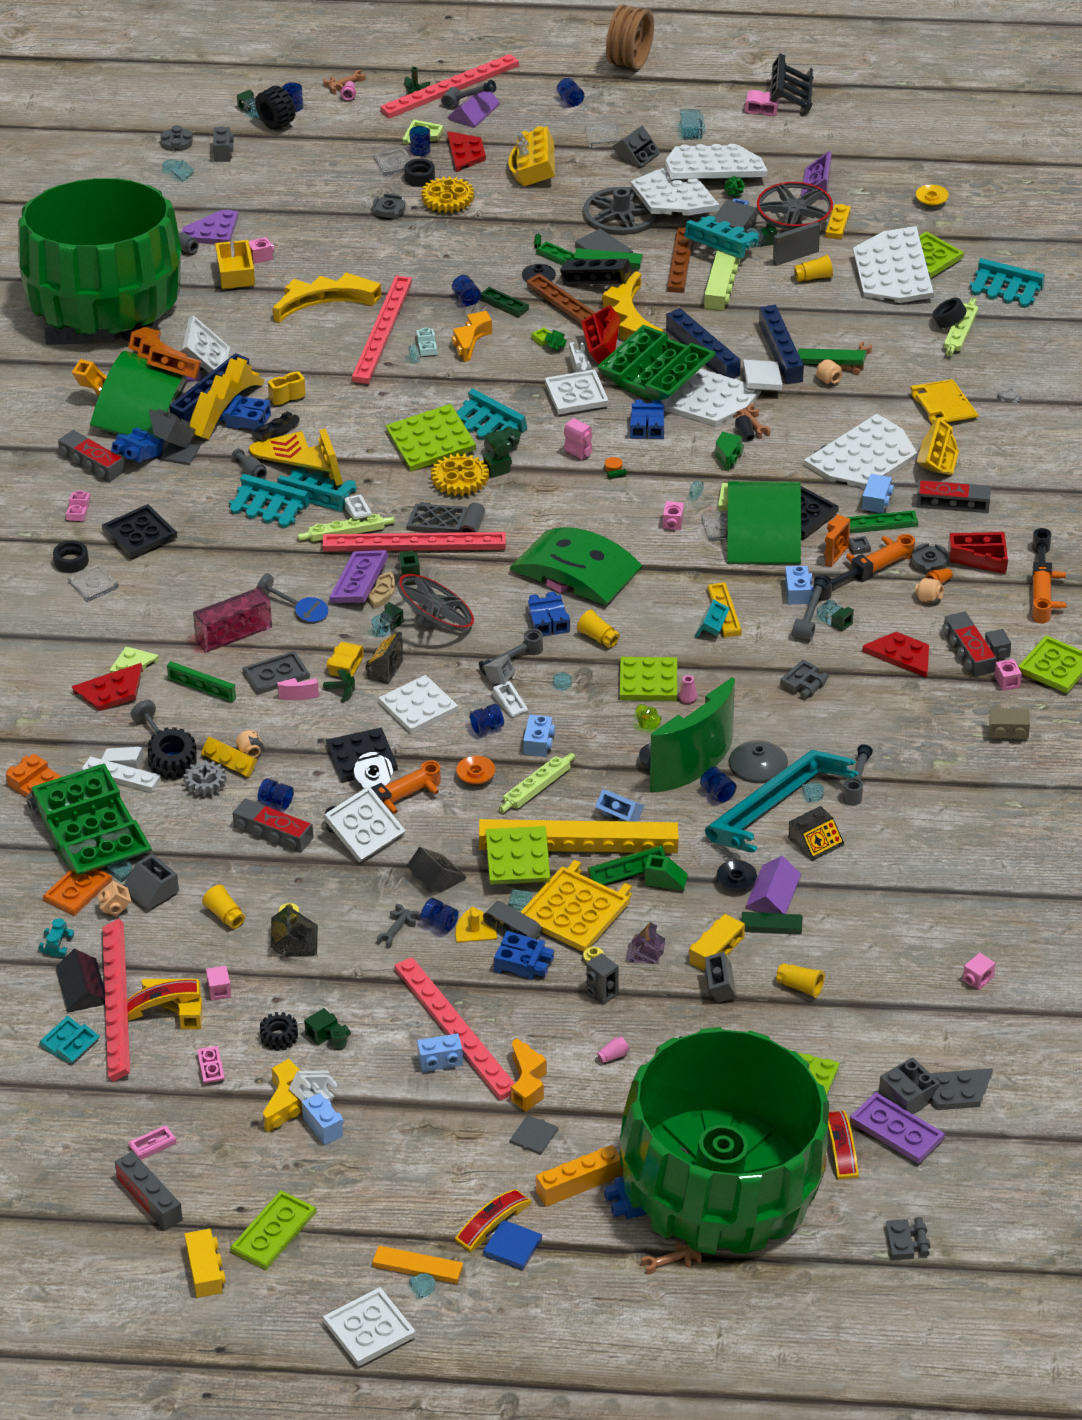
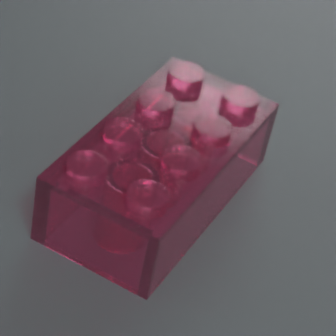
(232, 619)

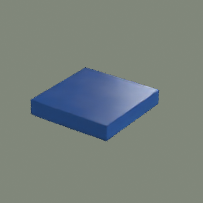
(512, 1244)

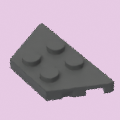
(961, 1088)

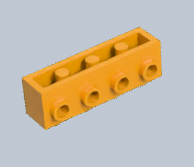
(578, 1175)

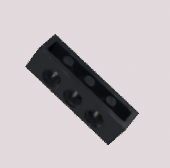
(596, 271)

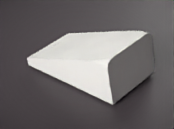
(357, 507)
(509, 699)
(125, 756)

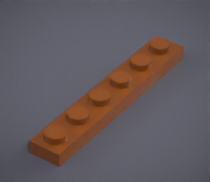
(680, 262)
(559, 298)

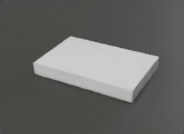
(762, 375)

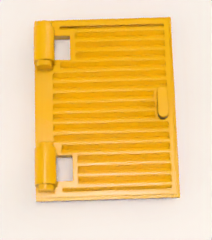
(943, 399)

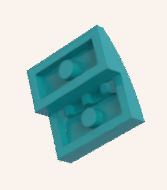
(69, 1040)

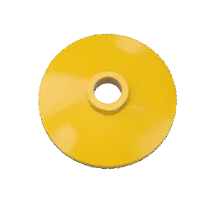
(932, 194)

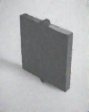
(178, 454)
(534, 1134)

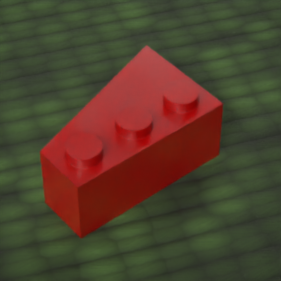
(601, 333)
(979, 550)

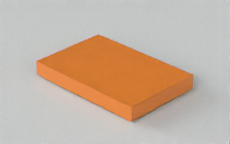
(76, 891)

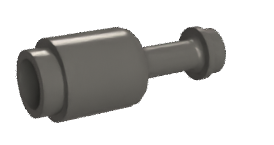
(188, 243)
(250, 465)

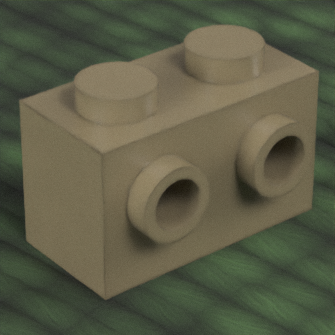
(1009, 723)

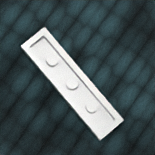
(127, 775)

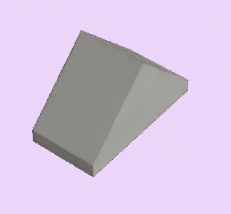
(499, 670)

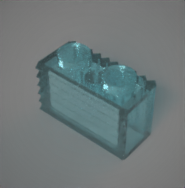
(692, 124)

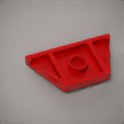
(465, 150)
(901, 651)
(111, 688)

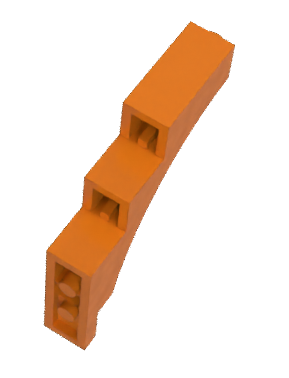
(160, 355)

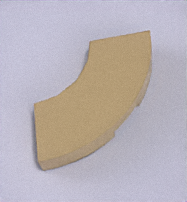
(383, 590)

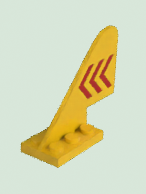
(294, 450)

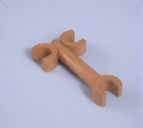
(338, 85)
(856, 368)
(752, 414)
(683, 1251)

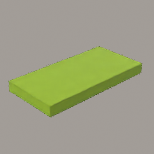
(273, 1230)

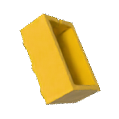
(235, 270)

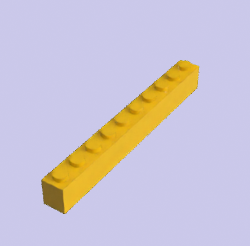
(595, 835)

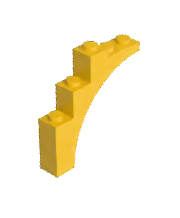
(324, 290)
(621, 302)
(223, 390)

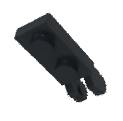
(276, 426)

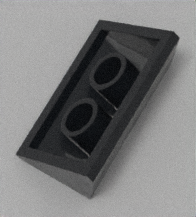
(80, 981)

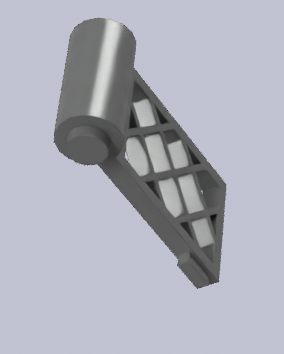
(467, 521)

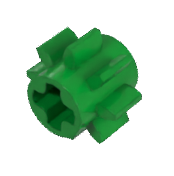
(734, 186)
(555, 340)

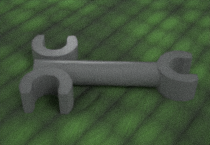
(401, 917)

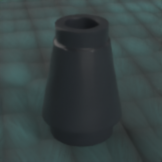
(744, 427)

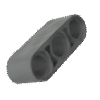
(506, 918)

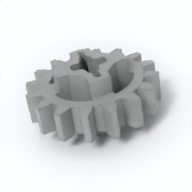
(205, 778)

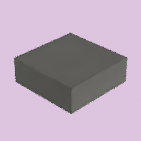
(859, 545)

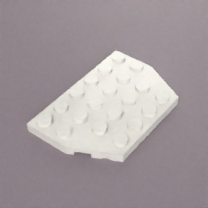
(713, 162)
(670, 195)
(893, 266)
(710, 398)
(867, 449)

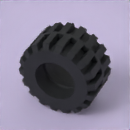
(275, 107)
(171, 741)

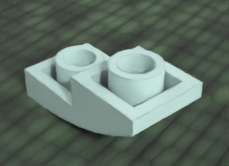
(426, 342)

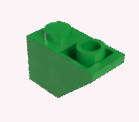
(728, 449)
(664, 873)

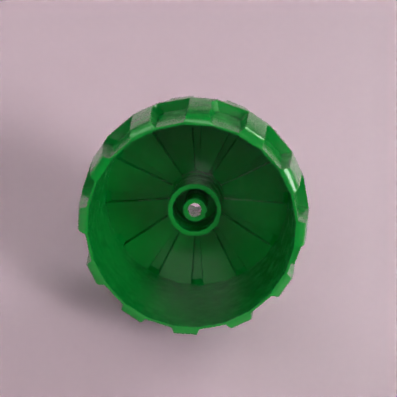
(99, 255)
(750, 1134)

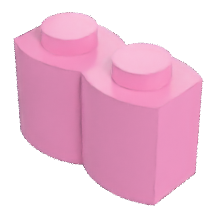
(760, 102)
(578, 439)

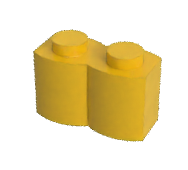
(286, 388)
(345, 657)

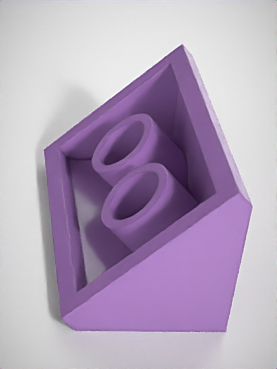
(475, 109)
(818, 173)
(774, 887)

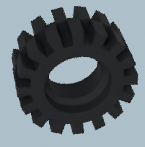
(278, 1040)

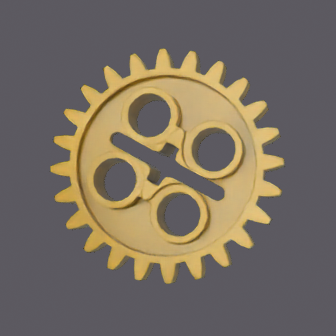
(447, 194)
(459, 474)

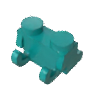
(58, 930)

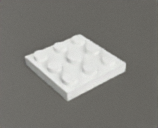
(204, 345)
(576, 392)
(418, 704)
(364, 824)
(369, 1326)

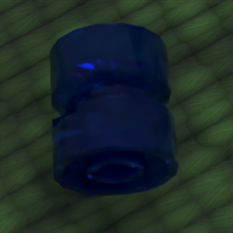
(295, 91)
(570, 92)
(420, 140)
(466, 290)
(483, 720)
(718, 784)
(276, 794)
(439, 915)

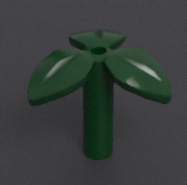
(412, 84)
(347, 683)

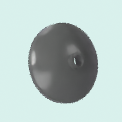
(757, 761)

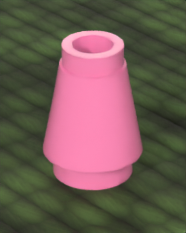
(348, 91)
(687, 690)
(614, 1049)

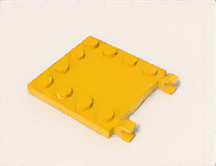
(576, 907)

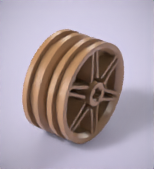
(630, 36)

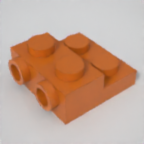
(836, 539)
(29, 773)

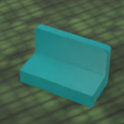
(713, 618)

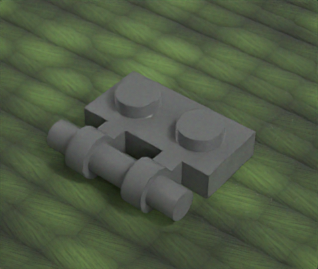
(799, 676)
(900, 1240)

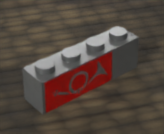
(91, 456)
(953, 496)
(969, 644)
(273, 825)
(148, 1191)

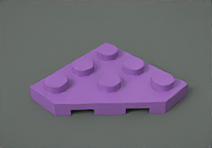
(213, 228)

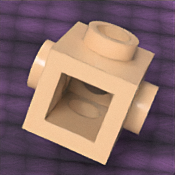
(114, 899)

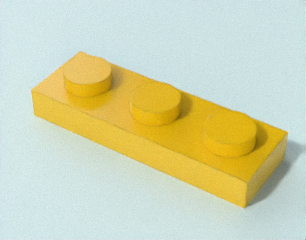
(838, 221)
(229, 756)

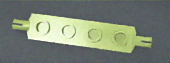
(960, 330)
(349, 526)
(536, 782)

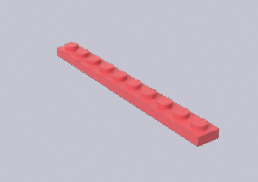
(459, 81)
(381, 329)
(414, 541)
(116, 1000)
(452, 1023)

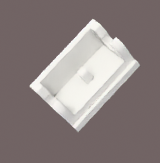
(579, 358)
(311, 1083)

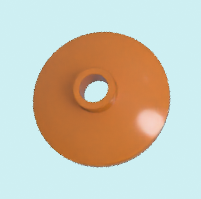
(475, 769)

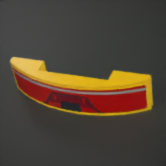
(160, 993)
(842, 1145)
(489, 1216)

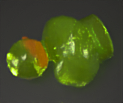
(647, 717)

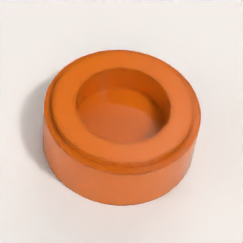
(613, 463)

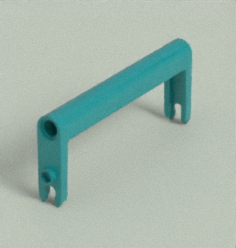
(727, 828)

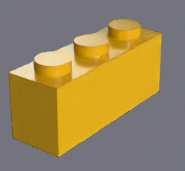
(721, 937)
(204, 1263)

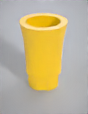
(814, 269)
(597, 629)
(223, 906)
(802, 979)

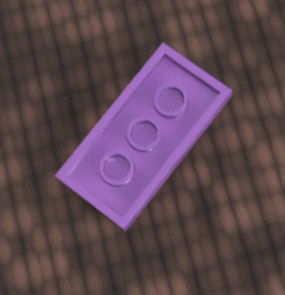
(358, 576)
(897, 1128)

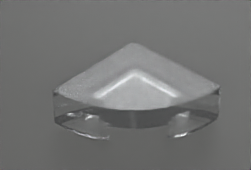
(1009, 395)

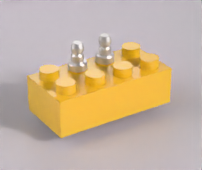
(533, 156)

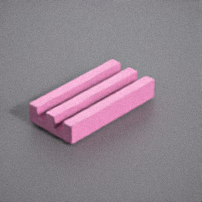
(154, 1145)

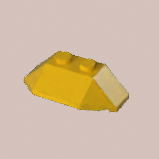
(939, 449)

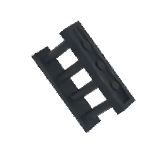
(779, 86)

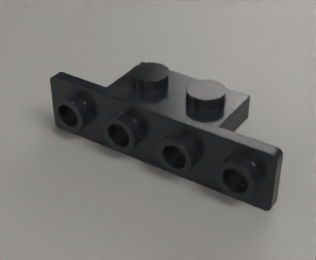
(69, 336)

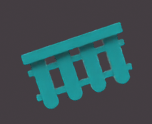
(717, 239)
(1007, 274)
(493, 410)
(275, 493)
(319, 495)

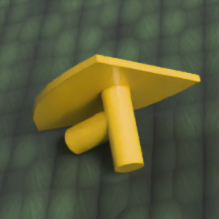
(473, 927)

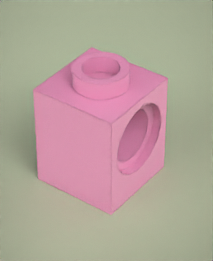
(261, 250)
(673, 515)
(1008, 674)
(979, 971)
(218, 983)

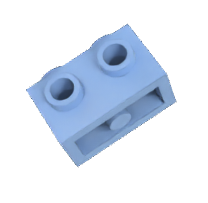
(877, 493)
(798, 584)
(538, 735)
(620, 806)
(440, 1052)
(322, 1118)

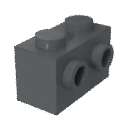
(222, 144)
(720, 977)
(602, 978)

